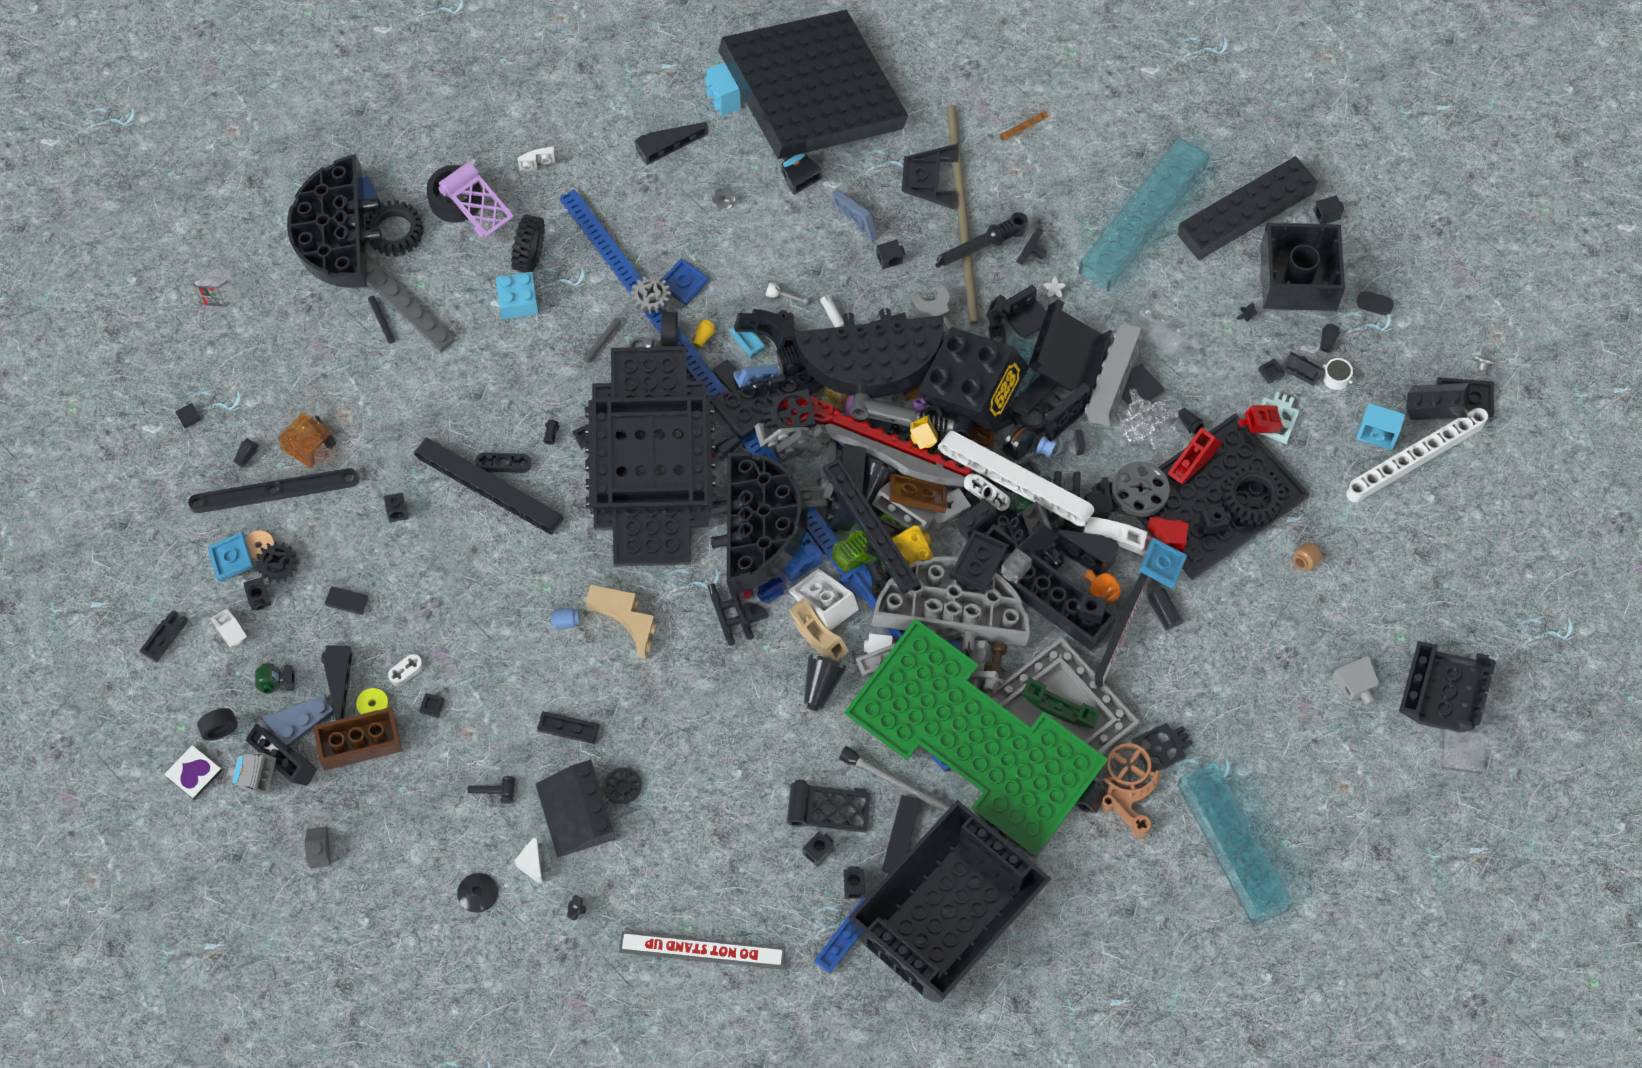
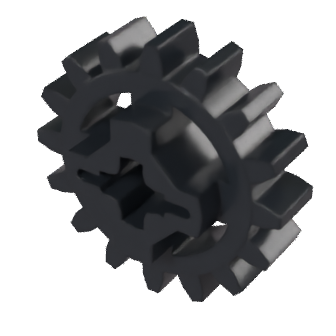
(270, 565)

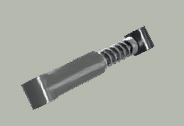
(865, 407)

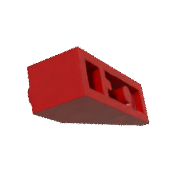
(1195, 456)

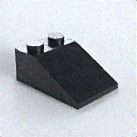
(1088, 550)

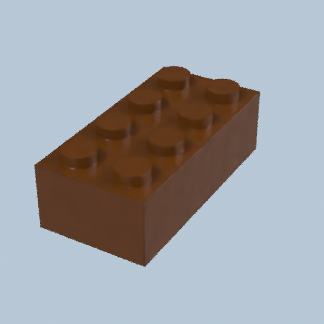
(357, 738)

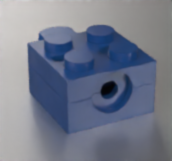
(805, 559)

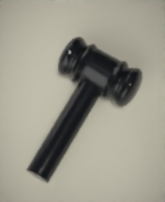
(506, 790)

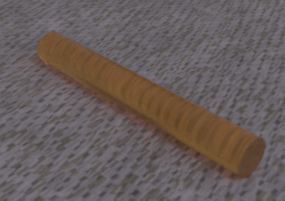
(1023, 126)

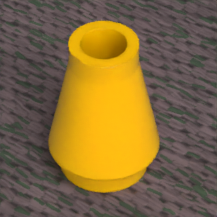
(704, 332)

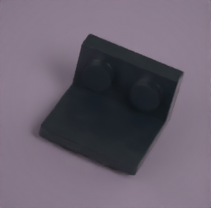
(1025, 312)

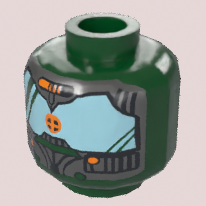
(267, 677)

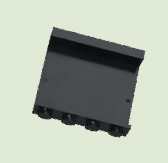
(1068, 349)

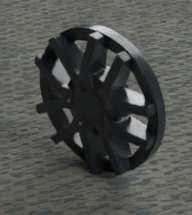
(622, 785)

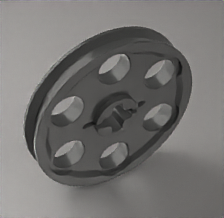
(1147, 485)

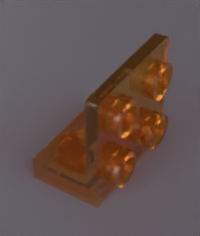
(304, 438)

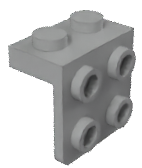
(774, 436)

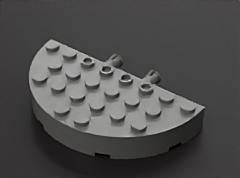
(953, 607)

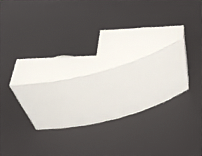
(530, 160)

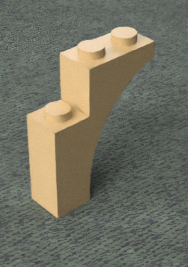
(623, 608)

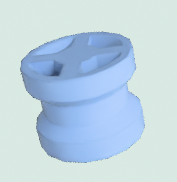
(1046, 447)

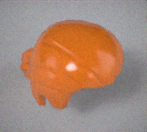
(1104, 586)

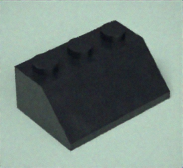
(1438, 401)

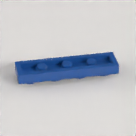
(838, 945)

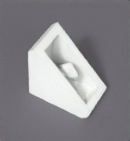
(529, 861)

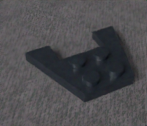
(922, 175)

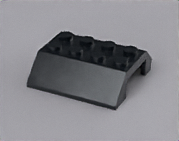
(1446, 689)

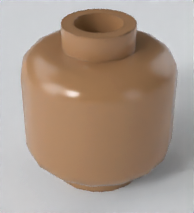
(1307, 556)

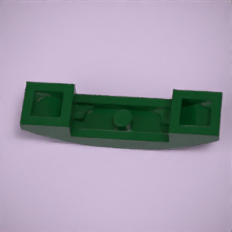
(1059, 707)

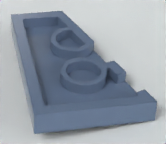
(298, 720)

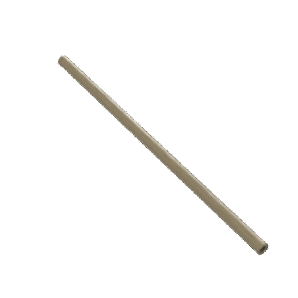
(963, 220)

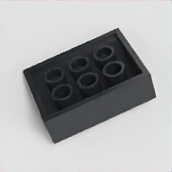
(575, 809)

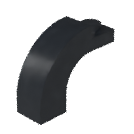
(768, 324)

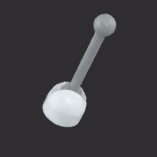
(773, 291)

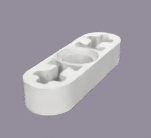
(979, 491)

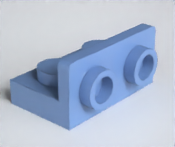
(753, 374)

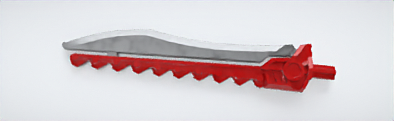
(900, 455)

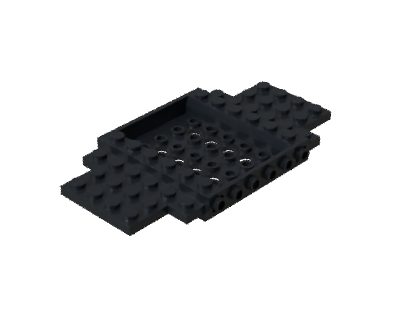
(650, 511)

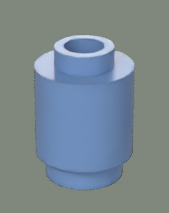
(565, 618)

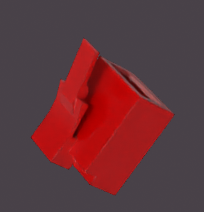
(1262, 419)

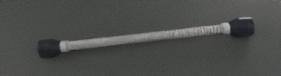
(851, 757)

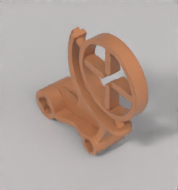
(1121, 799)

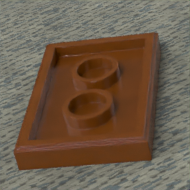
(917, 493)

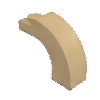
(815, 633)

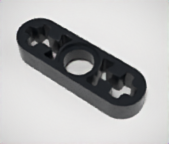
(508, 468)

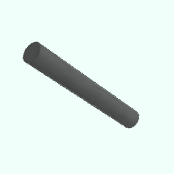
(600, 342)

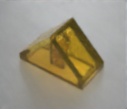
(835, 398)

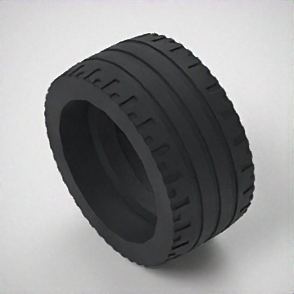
(446, 211)

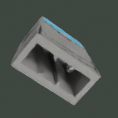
(253, 772)

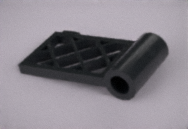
(802, 800)

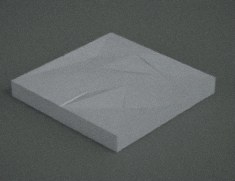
(1073, 680)

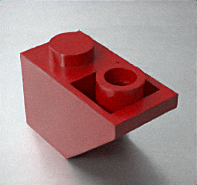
(1169, 532)

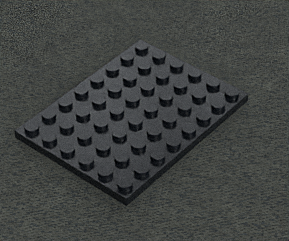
(1206, 491)

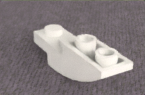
(1124, 535)

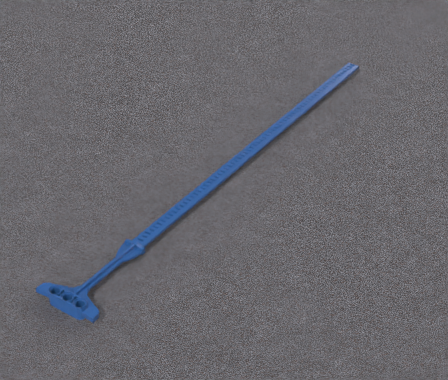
(856, 580)

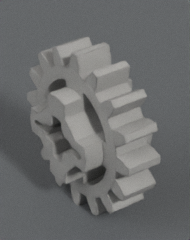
(649, 292)

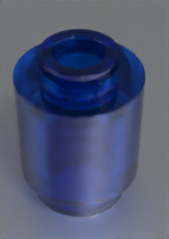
(771, 590)

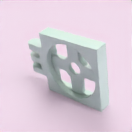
(1286, 407)

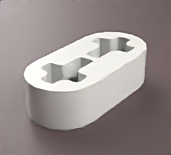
(406, 671)

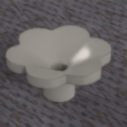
(1484, 362)

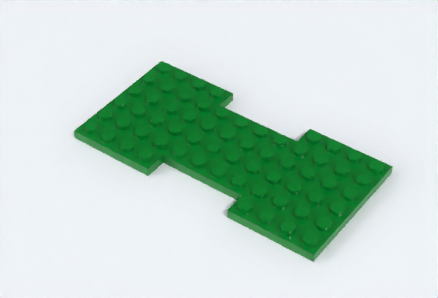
(1024, 771)

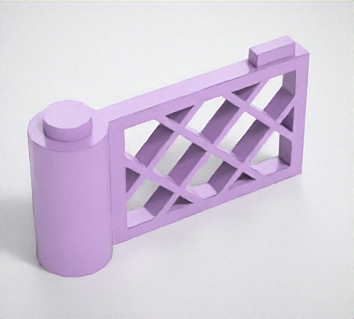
(462, 180)

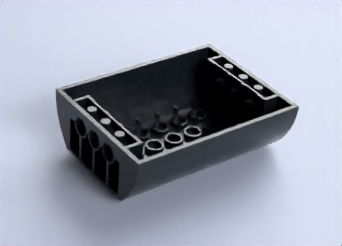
(938, 876)

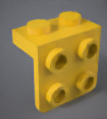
(913, 545)

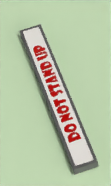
(702, 950)

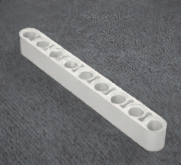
(1411, 460)
(1016, 478)

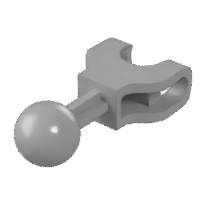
(937, 307)

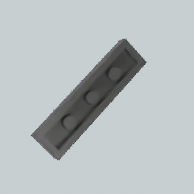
(828, 456)

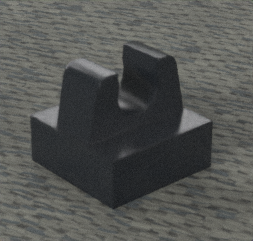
(998, 308)

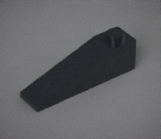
(663, 142)
(337, 666)
(288, 761)

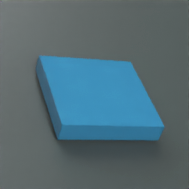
(231, 556)
(1162, 563)

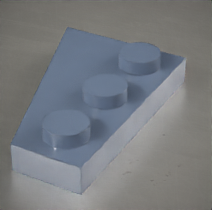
(854, 210)

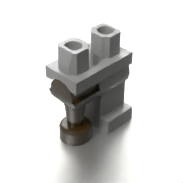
(989, 672)

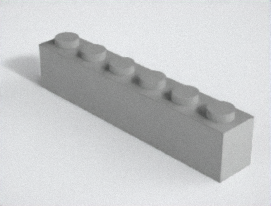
(1114, 375)

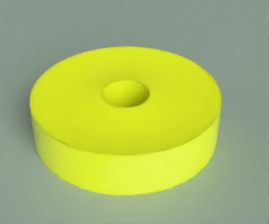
(369, 696)

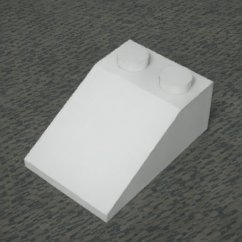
(827, 598)

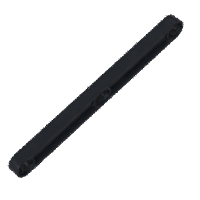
(260, 492)

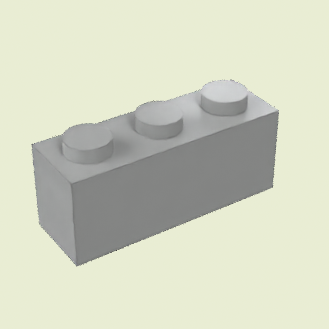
(904, 514)

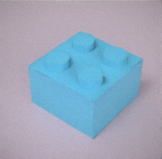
(722, 89)
(516, 295)
(1380, 426)

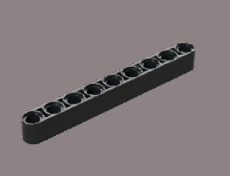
(488, 486)

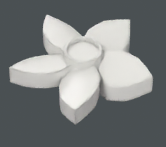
(1054, 287)

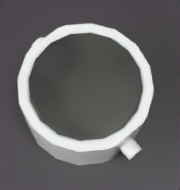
(1337, 373)

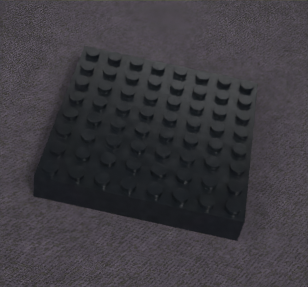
(812, 83)

